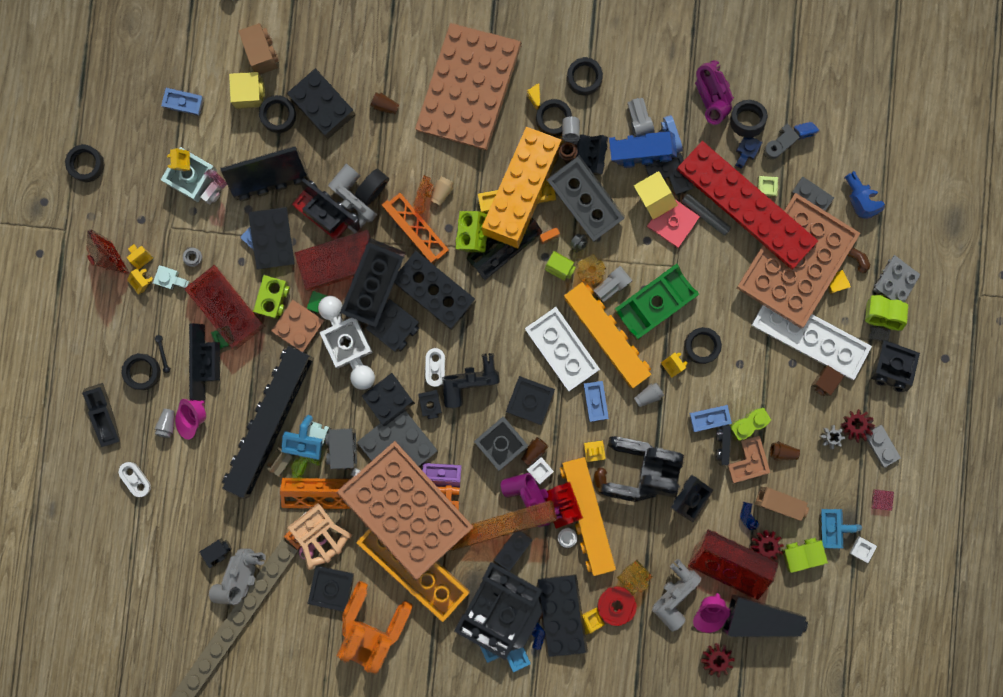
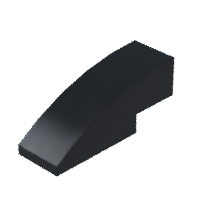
(101, 414)

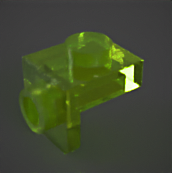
(299, 465)

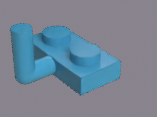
(300, 443)
(833, 528)

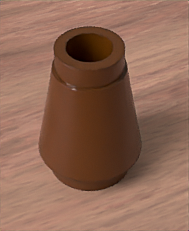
(383, 103)
(568, 151)
(534, 451)
(782, 451)

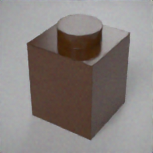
(827, 381)

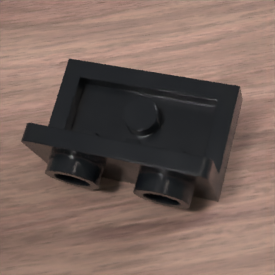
(593, 152)

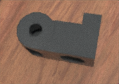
(778, 146)

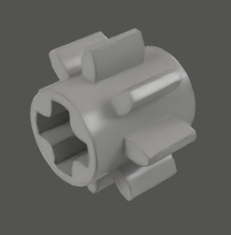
(837, 437)

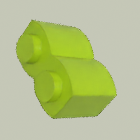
(560, 266)
(886, 312)
(753, 421)
(805, 555)

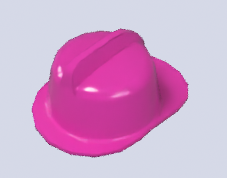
(189, 417)
(711, 614)

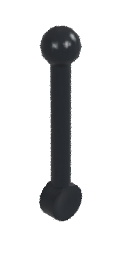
(158, 338)

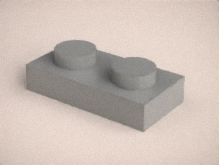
(883, 447)

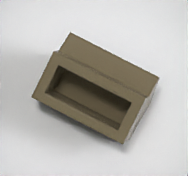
(278, 461)

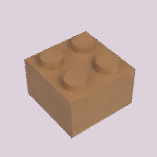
(258, 48)

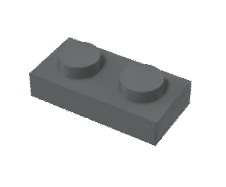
(813, 193)

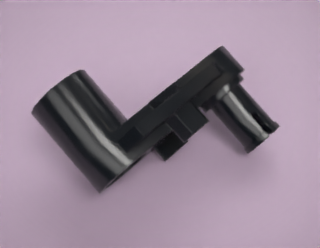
(453, 384)

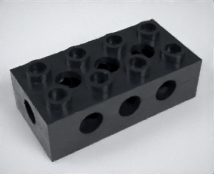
(434, 303)

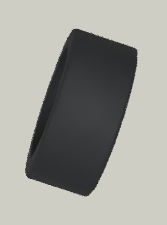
(584, 61)
(280, 100)
(546, 105)
(752, 106)
(71, 156)
(372, 186)
(705, 331)
(141, 357)

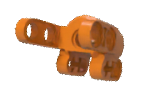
(363, 642)

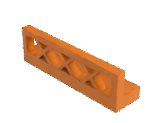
(408, 230)
(312, 487)

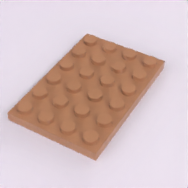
(468, 86)
(799, 290)
(404, 510)

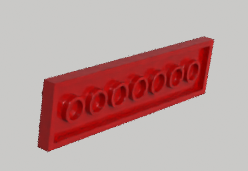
(747, 205)

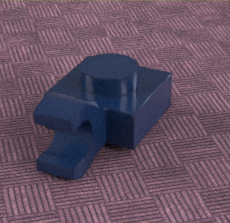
(748, 149)

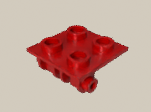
(564, 496)

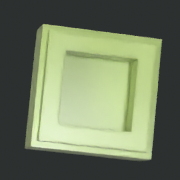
(768, 185)

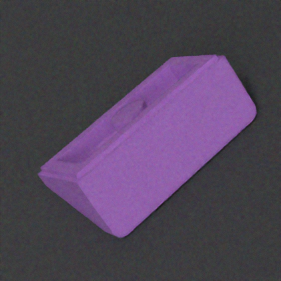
(443, 474)

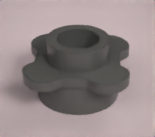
(579, 242)

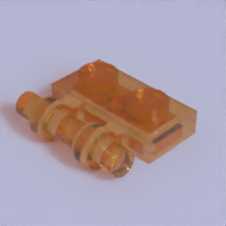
(424, 191)

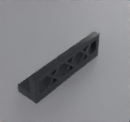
(495, 258)

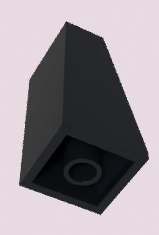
(759, 619)

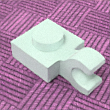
(168, 278)

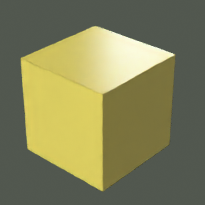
(246, 90)
(656, 195)

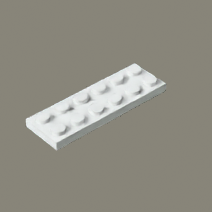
(816, 340)

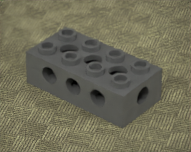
(589, 185)

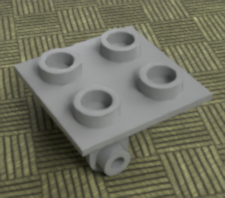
(896, 280)

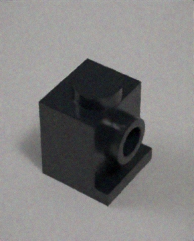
(426, 397)
(215, 552)

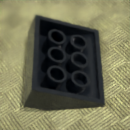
(265, 173)

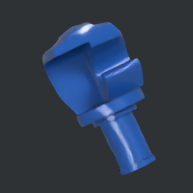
(860, 199)

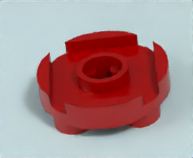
(606, 610)

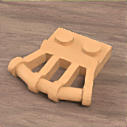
(311, 526)

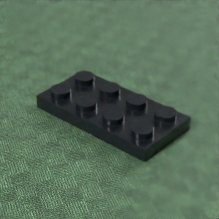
(562, 615)

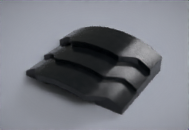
(501, 612)

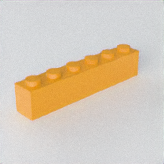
(606, 335)
(591, 526)

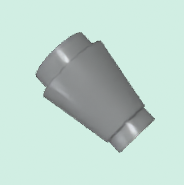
(649, 395)
(165, 424)

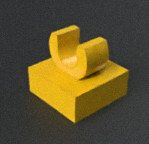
(179, 159)
(139, 256)
(137, 280)
(673, 364)
(594, 451)

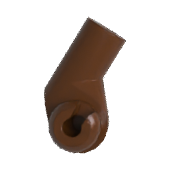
(864, 264)
(600, 477)

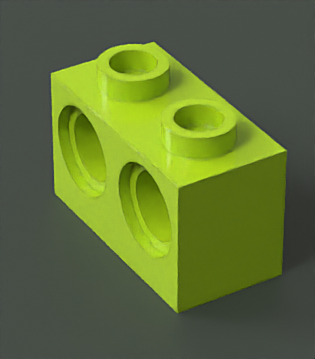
(470, 233)
(266, 296)

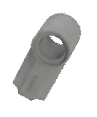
(641, 122)
(571, 130)
(616, 281)

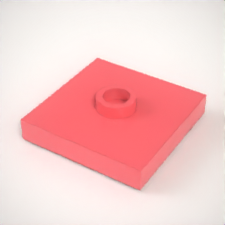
(674, 224)

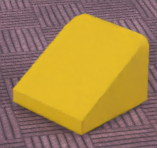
(534, 96)
(839, 282)
(592, 621)

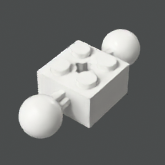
(362, 376)

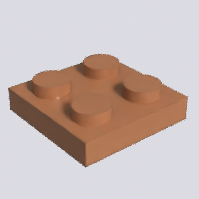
(298, 326)

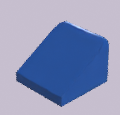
(806, 130)

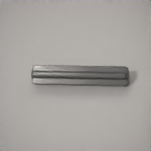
(706, 214)

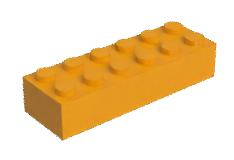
(521, 187)
(434, 588)

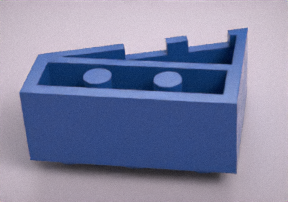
(643, 149)

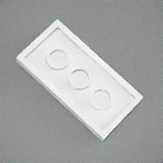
(562, 349)

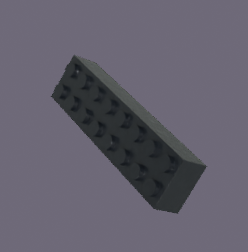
(267, 422)

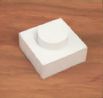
(211, 194)
(540, 470)
(863, 549)

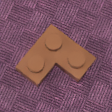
(754, 463)

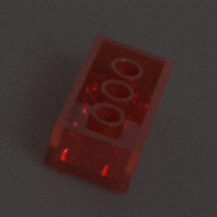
(331, 260)
(224, 307)
(733, 564)

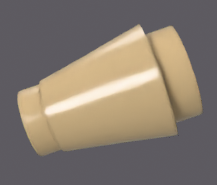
(442, 190)

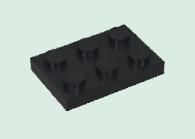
(271, 238)

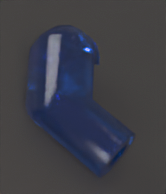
(746, 517)
(538, 634)

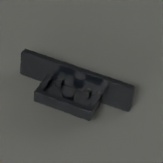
(325, 210)
(203, 361)

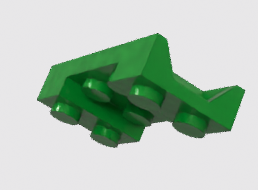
(641, 315)

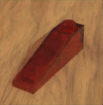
(103, 253)

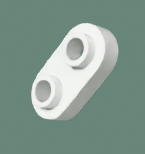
(434, 367)
(133, 481)

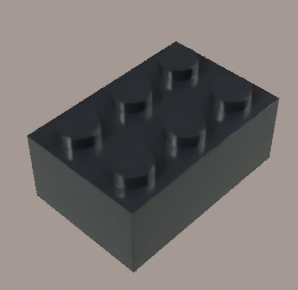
(321, 103)

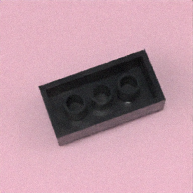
(372, 282)

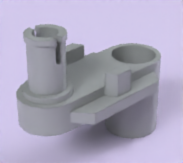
(341, 184)
(237, 577)
(665, 607)

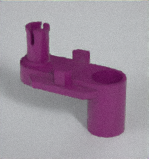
(714, 92)
(529, 491)

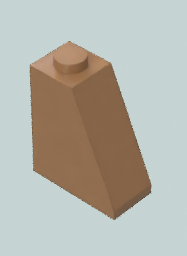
(782, 503)

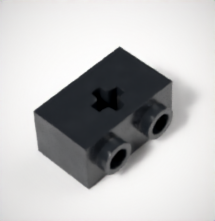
(513, 550)

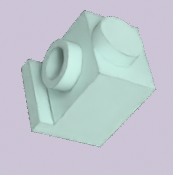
(315, 430)

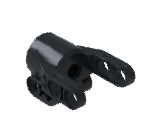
(657, 474)

